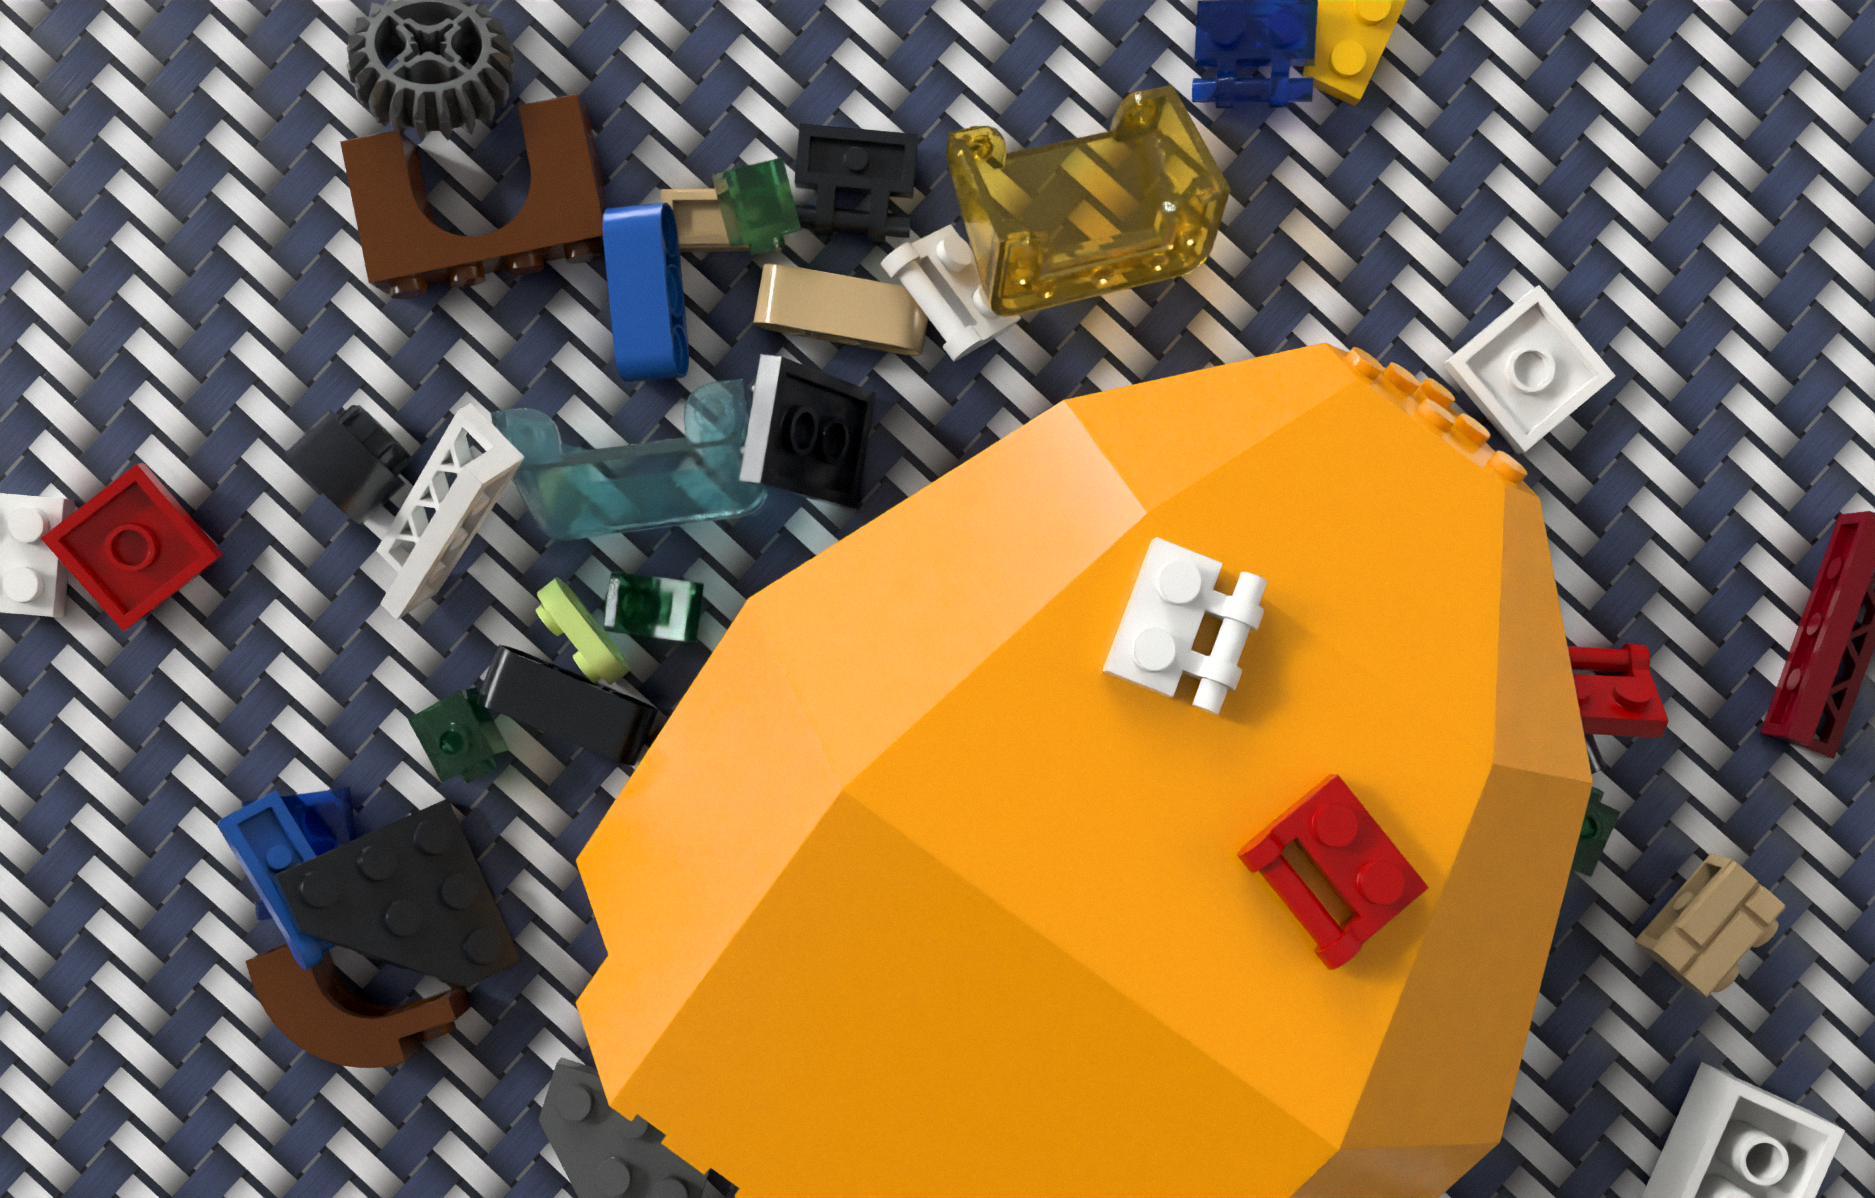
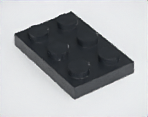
(806, 433)

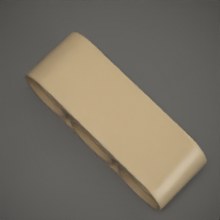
(840, 309)

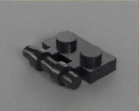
(857, 163)

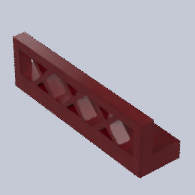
(1824, 638)

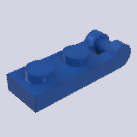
(265, 844)

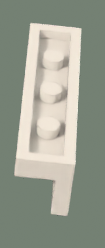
(457, 513)

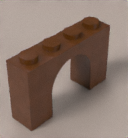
(559, 219)

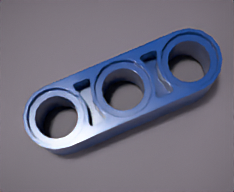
(646, 292)

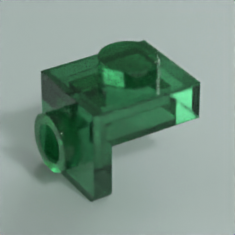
(653, 607)

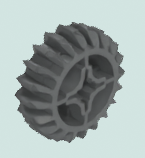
(431, 81)

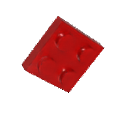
(132, 546)

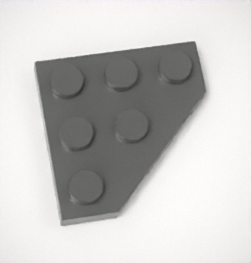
(605, 1150)

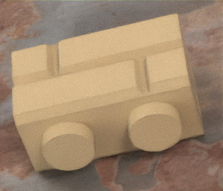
(1711, 925)

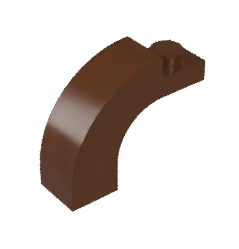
(336, 1024)

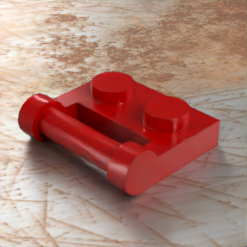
(1618, 703)
(1351, 858)

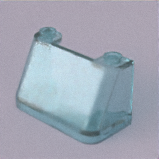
(641, 484)

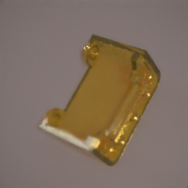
(1090, 208)

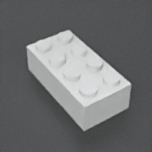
(1742, 1144)

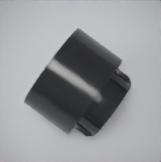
(351, 461)

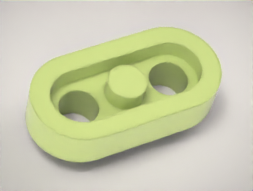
(565, 613)

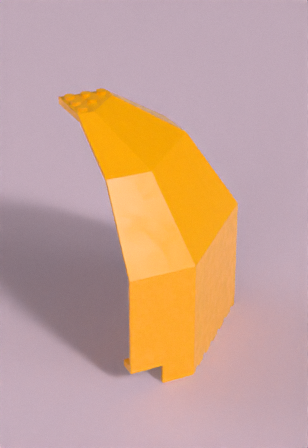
(981, 917)

